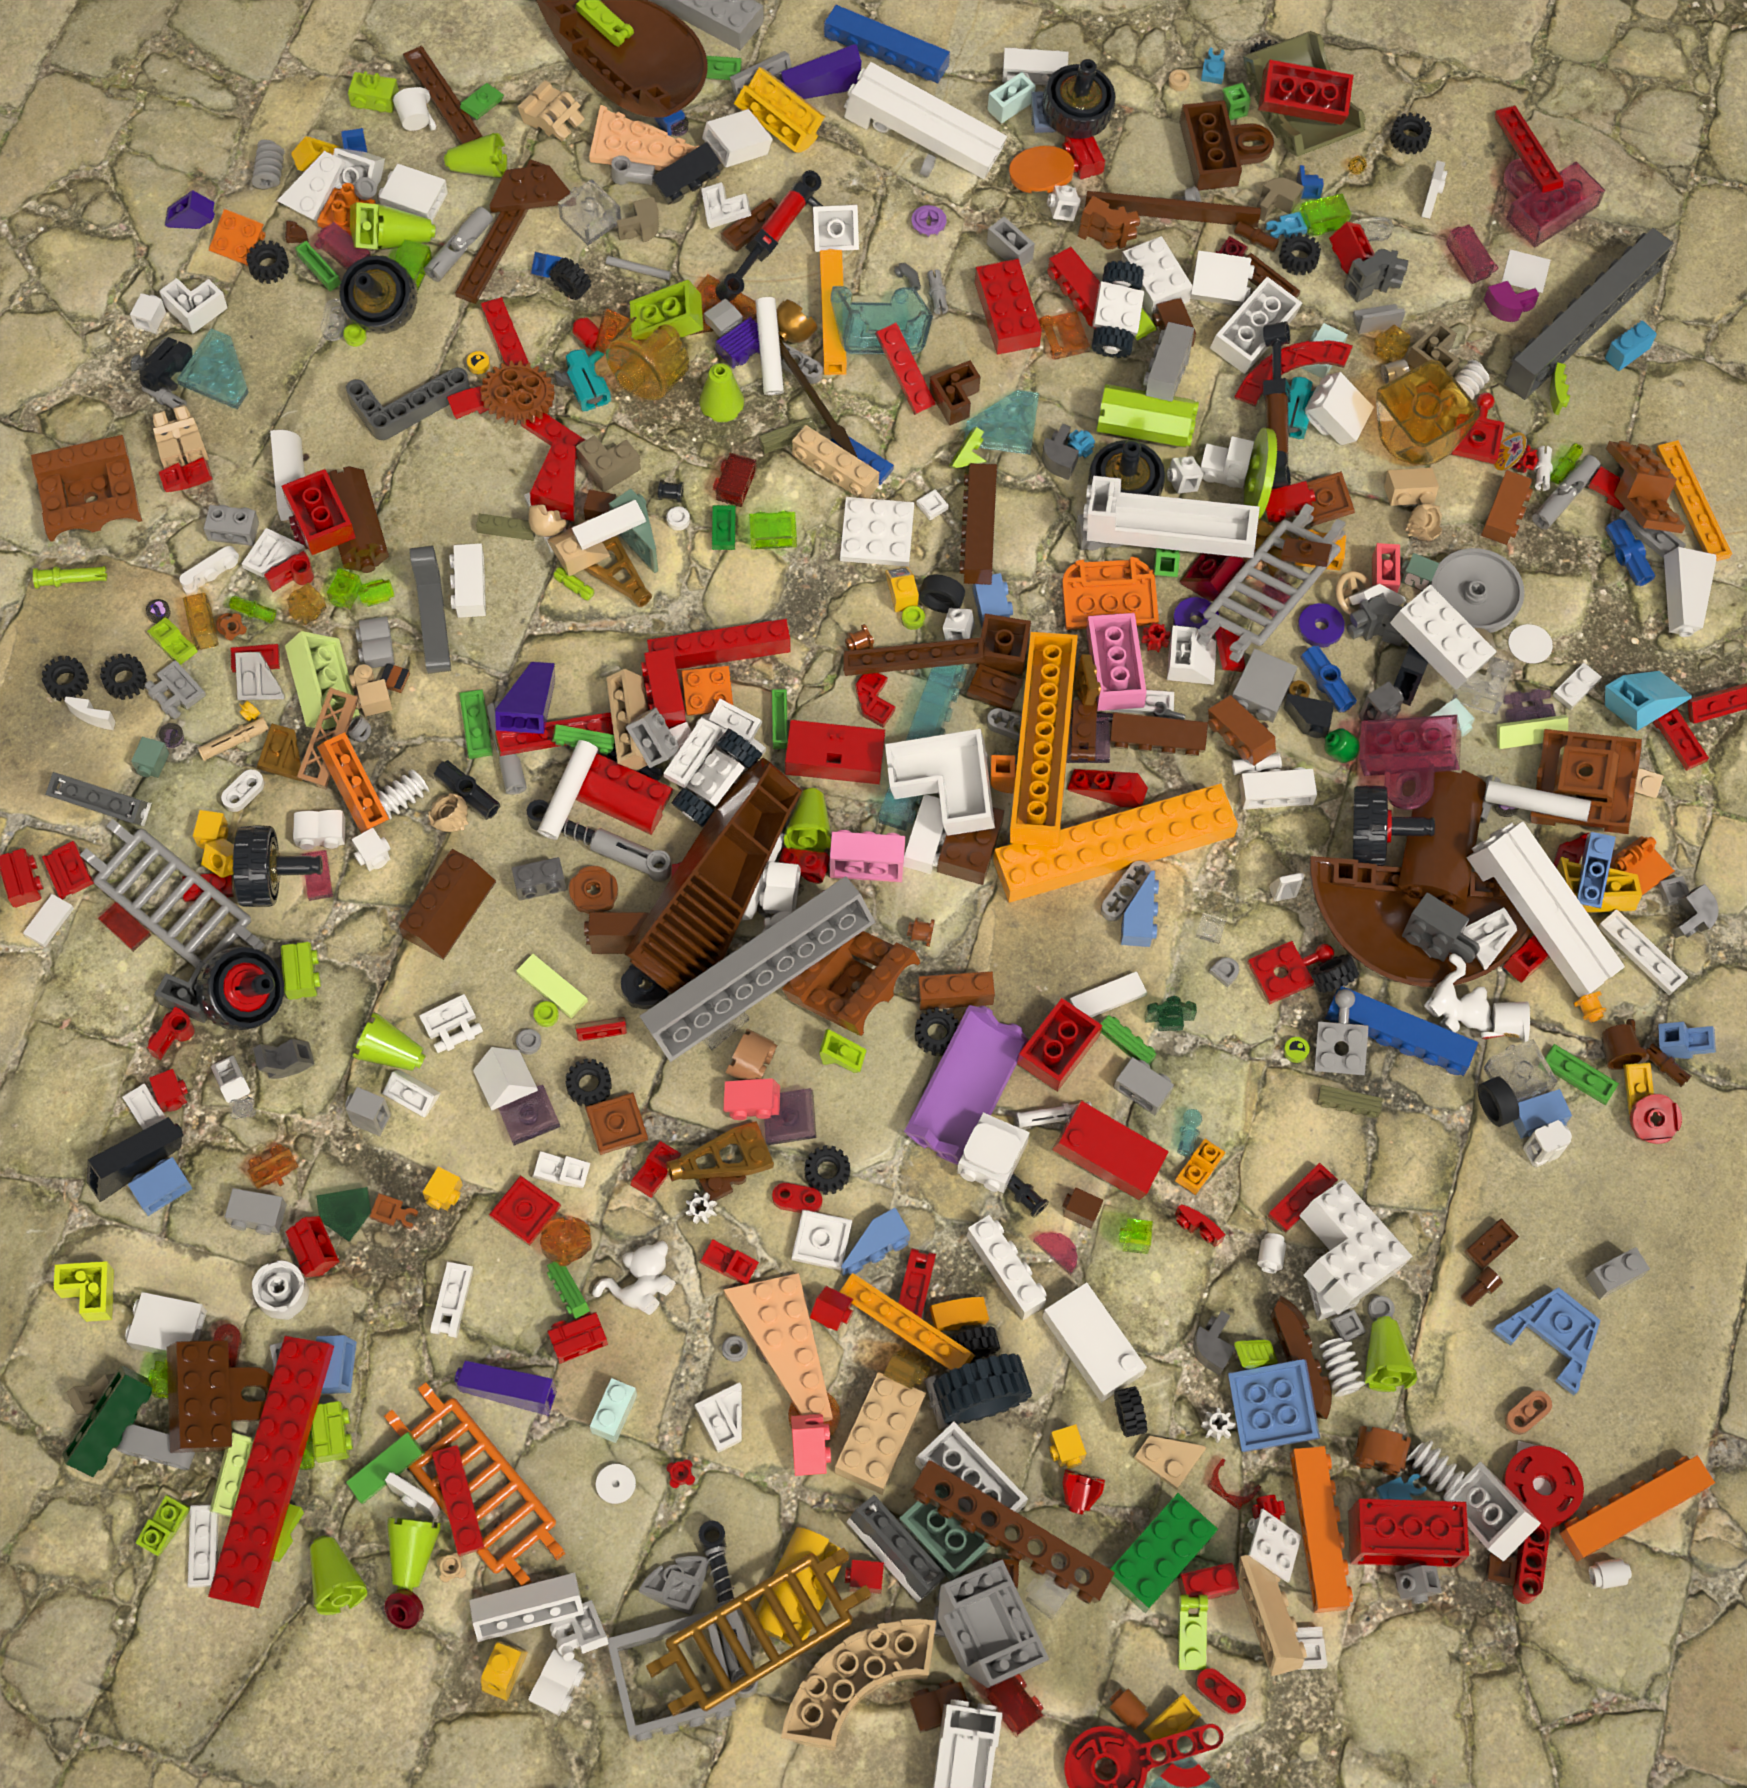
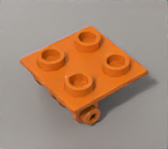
(236, 236)
(705, 688)
(1644, 861)

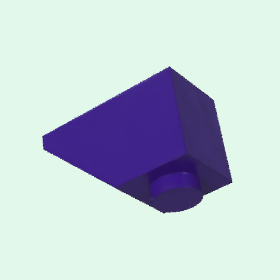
(190, 212)

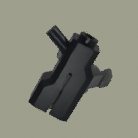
(162, 364)

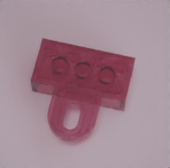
(1545, 214)
(1410, 751)

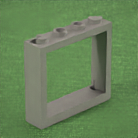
(669, 1724)

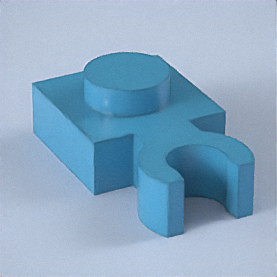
(1213, 68)
(1287, 225)
(1398, 1490)

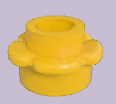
(249, 711)

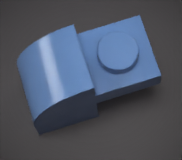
(1684, 1042)

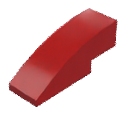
(1527, 959)

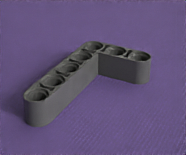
(405, 405)
(431, 609)

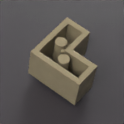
(1435, 346)
(609, 466)

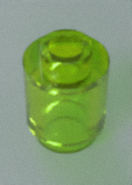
(376, 592)

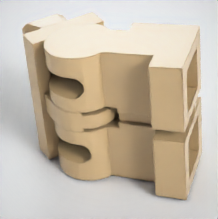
(550, 109)
(176, 438)

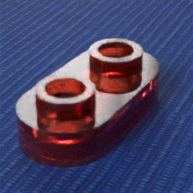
(234, 1346)

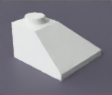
(358, 165)

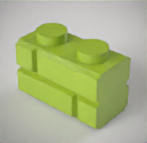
(299, 970)
(330, 1432)

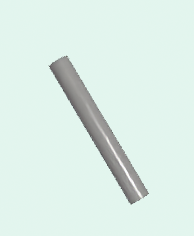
(640, 268)

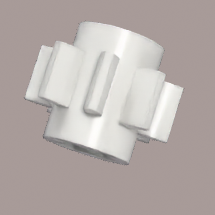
(700, 1201)
(1223, 1421)

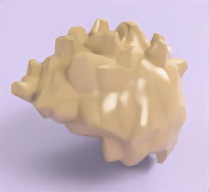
(1425, 522)
(449, 813)

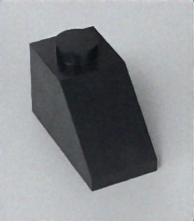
(1310, 714)

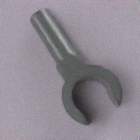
(1167, 712)

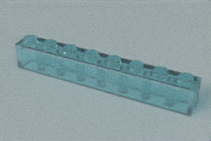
(928, 722)

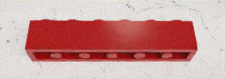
(726, 644)

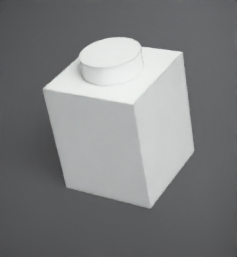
(148, 313)

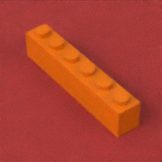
(1637, 1507)
(1320, 1530)

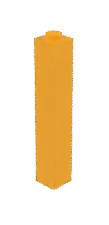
(831, 275)

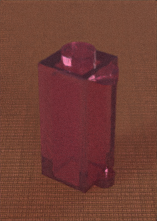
(339, 245)
(1470, 254)

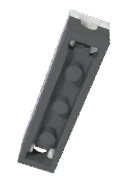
(98, 799)
(896, 1548)

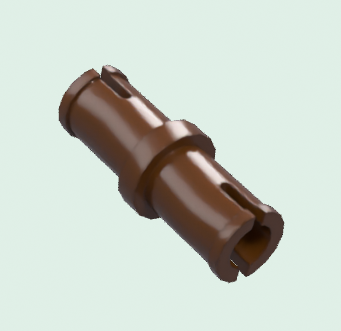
(1256, 236)
(1668, 1066)

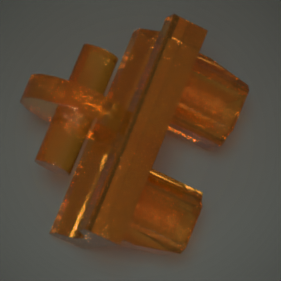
(273, 1168)

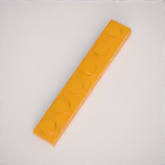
(1694, 501)
(906, 1324)

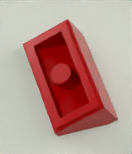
(601, 1029)

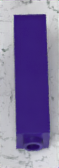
(825, 75)
(528, 701)
(507, 1387)

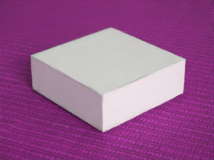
(932, 504)

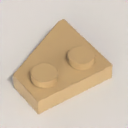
(1169, 1458)

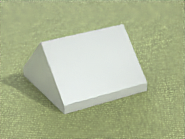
(835, 227)
(503, 1077)

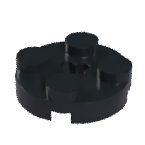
(638, 996)

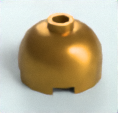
(793, 323)

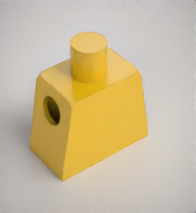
(502, 1670)

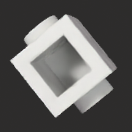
(958, 624)
(371, 850)

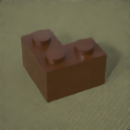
(952, 389)

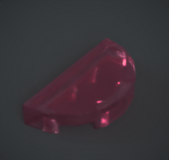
(1059, 1248)

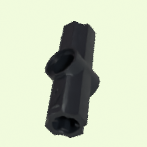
(456, 781)

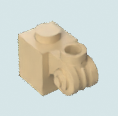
(373, 694)

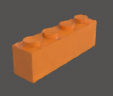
(353, 782)

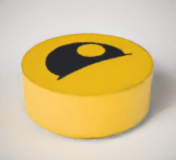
(478, 362)

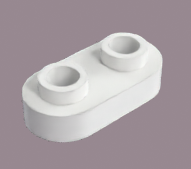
(240, 790)

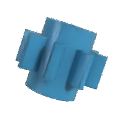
(1081, 441)

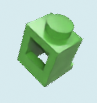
(1236, 101)

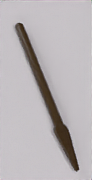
(837, 432)

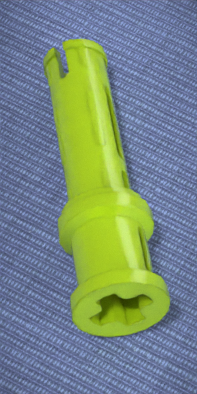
(58, 577)

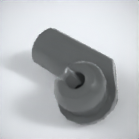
(912, 275)

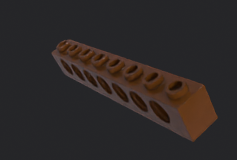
(1097, 1575)

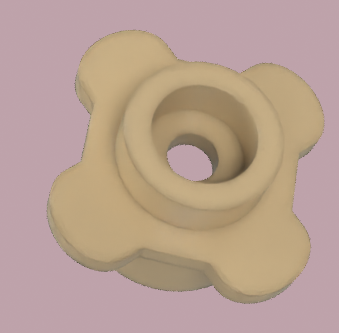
(444, 1563)

